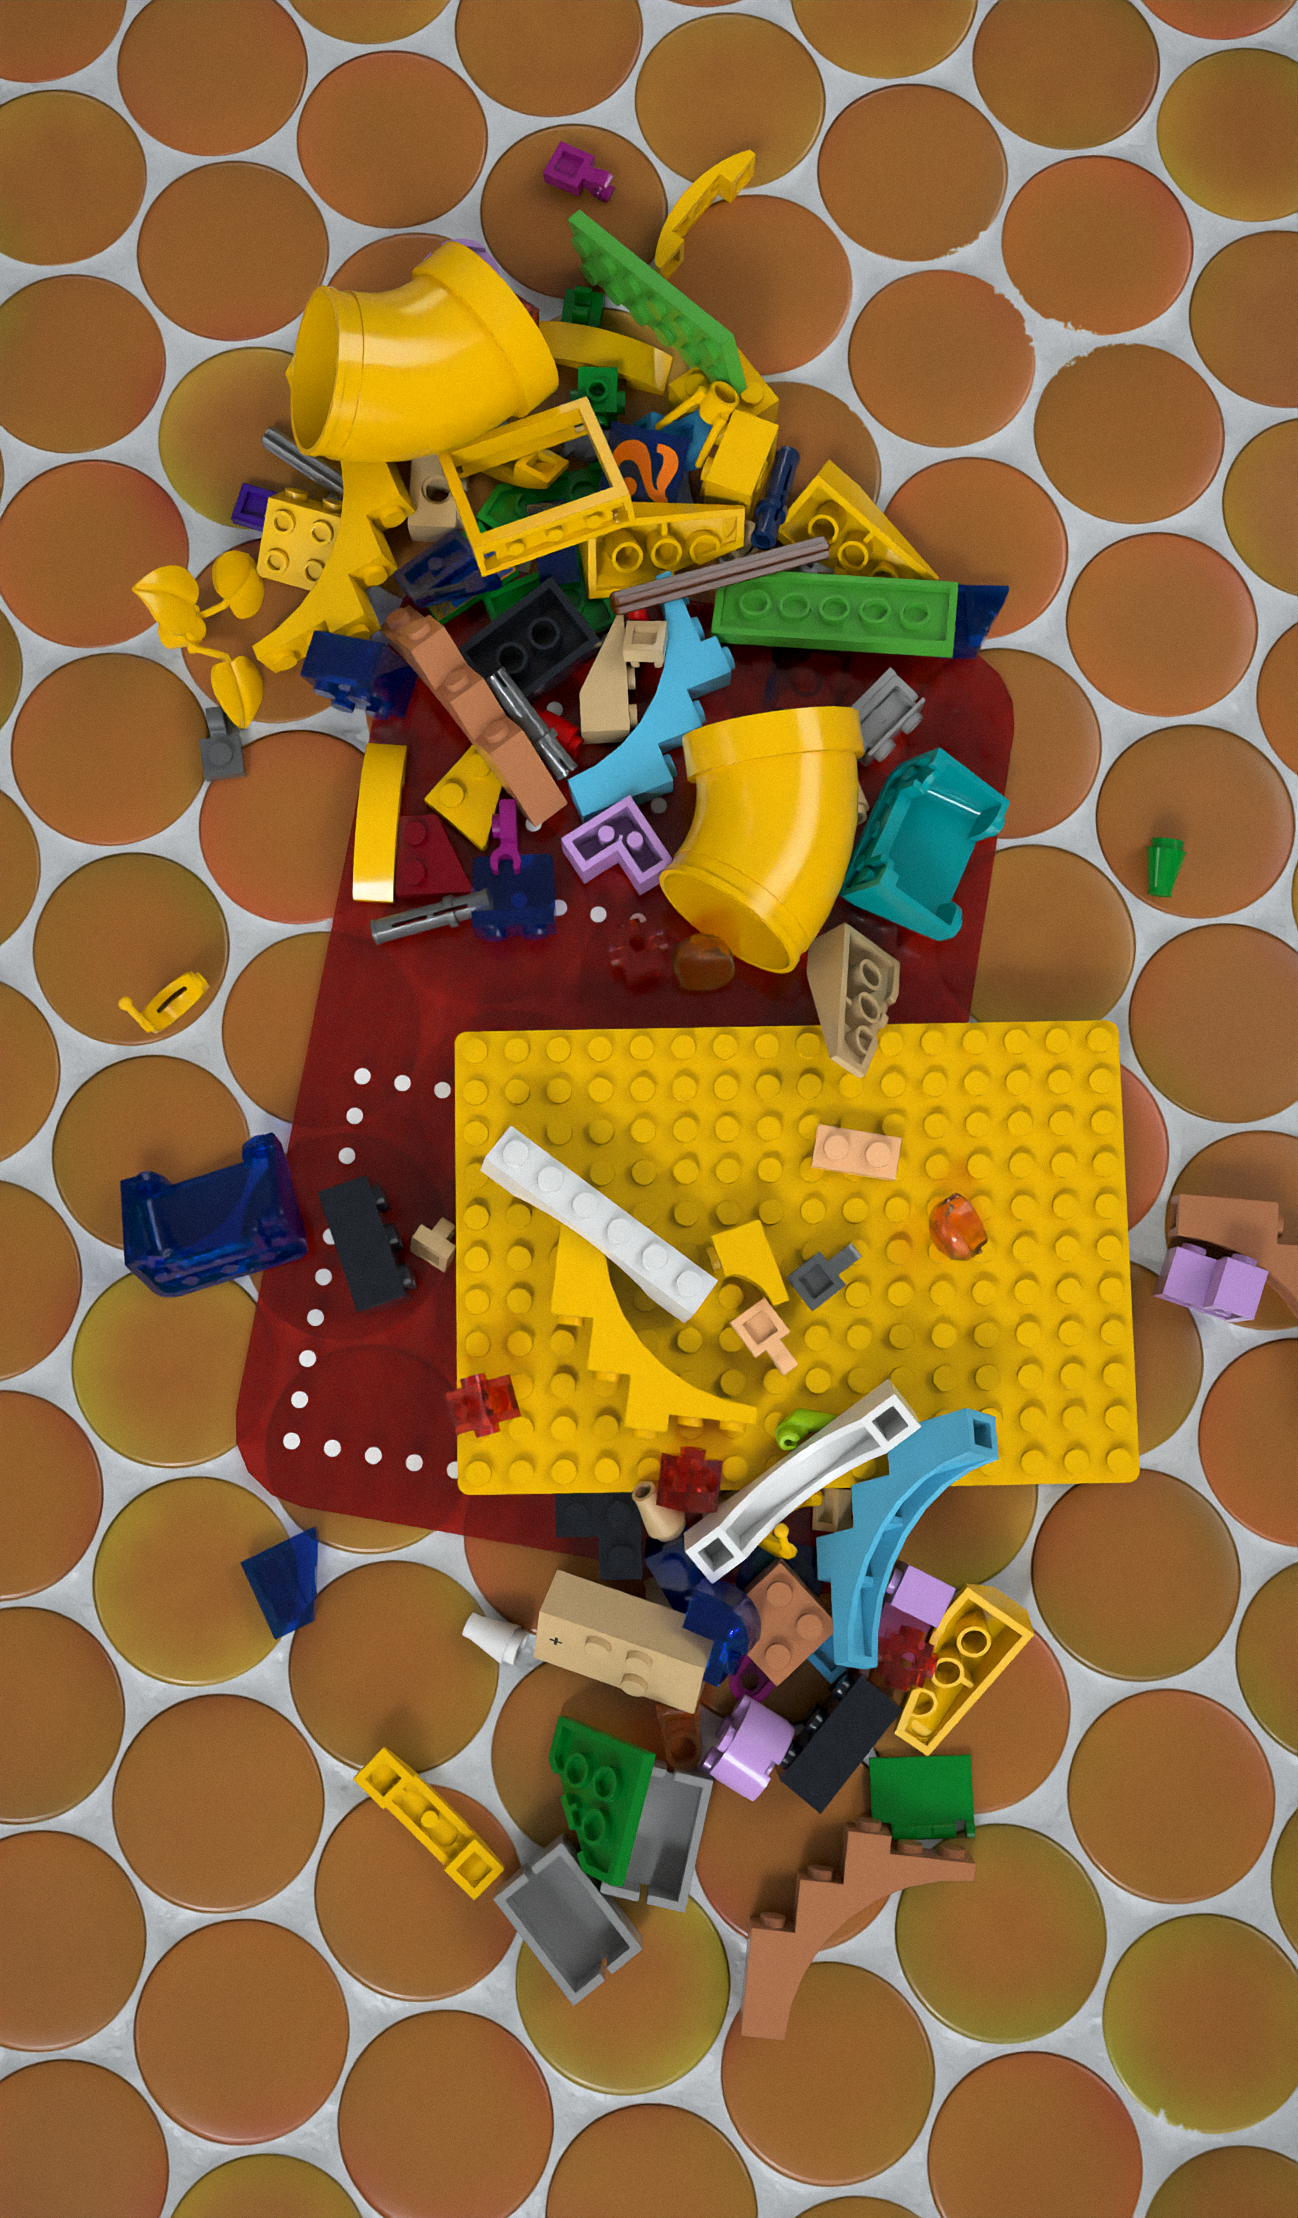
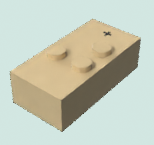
(622, 1641)

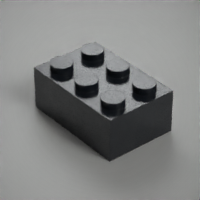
(536, 641)
(368, 1245)
(836, 1738)

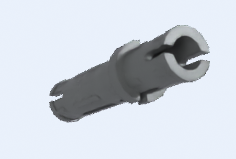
(527, 718)
(388, 929)

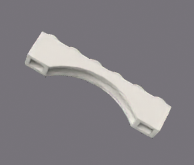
(644, 1256)
(851, 1439)

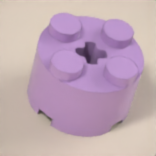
(748, 1747)

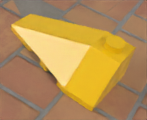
(857, 530)
(660, 541)
(973, 1646)

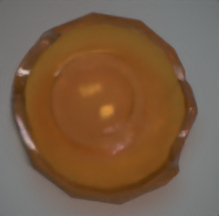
(703, 962)
(957, 1228)

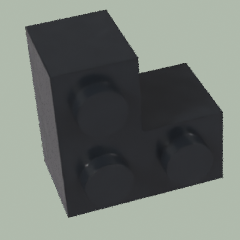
(613, 1520)

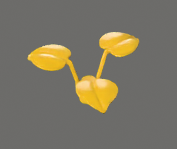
(172, 599)

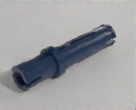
(772, 509)

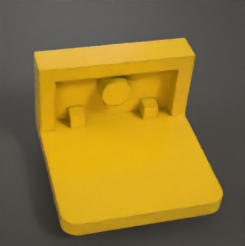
(297, 537)

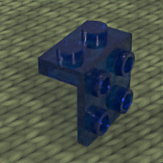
(521, 901)

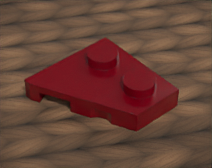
(427, 860)

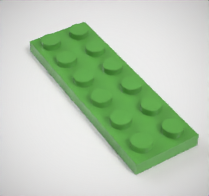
(656, 303)
(839, 613)

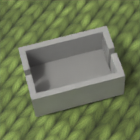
(667, 1838)
(568, 1919)

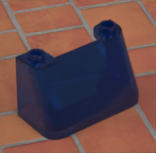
(214, 1223)

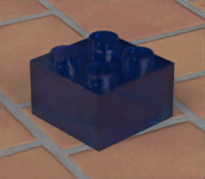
(359, 675)

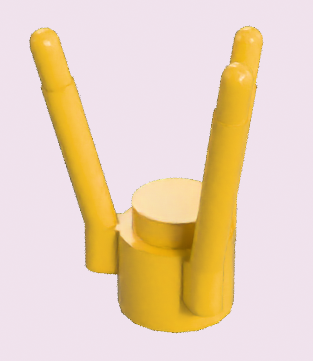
(714, 409)

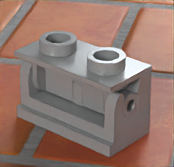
(886, 712)

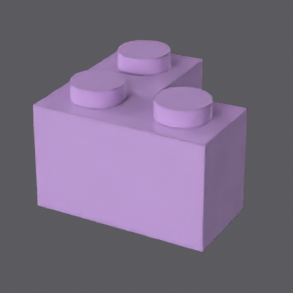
(618, 837)
(1218, 1288)
(913, 1600)

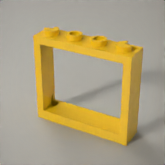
(552, 528)

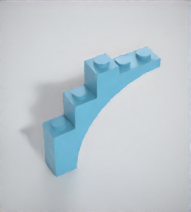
(638, 764)
(884, 1514)

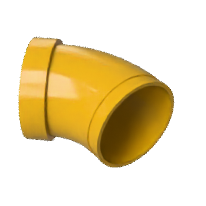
(416, 363)
(768, 829)

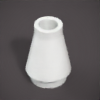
(497, 1638)

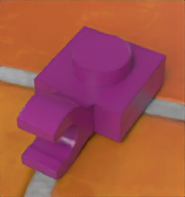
(574, 169)
(506, 828)

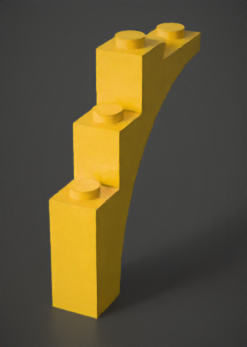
(359, 559)
(654, 1392)

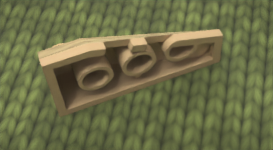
(851, 992)

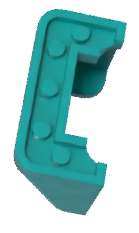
(921, 843)

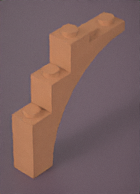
(476, 710)
(1242, 1229)
(823, 1901)

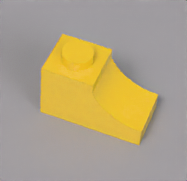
(747, 1255)

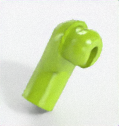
(799, 1425)

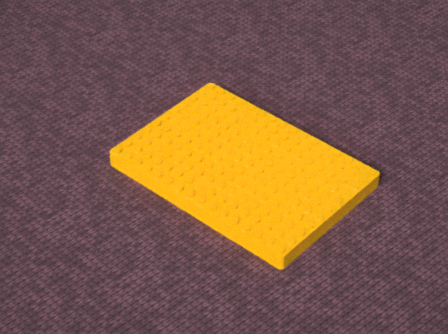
(722, 1132)

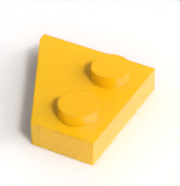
(468, 797)

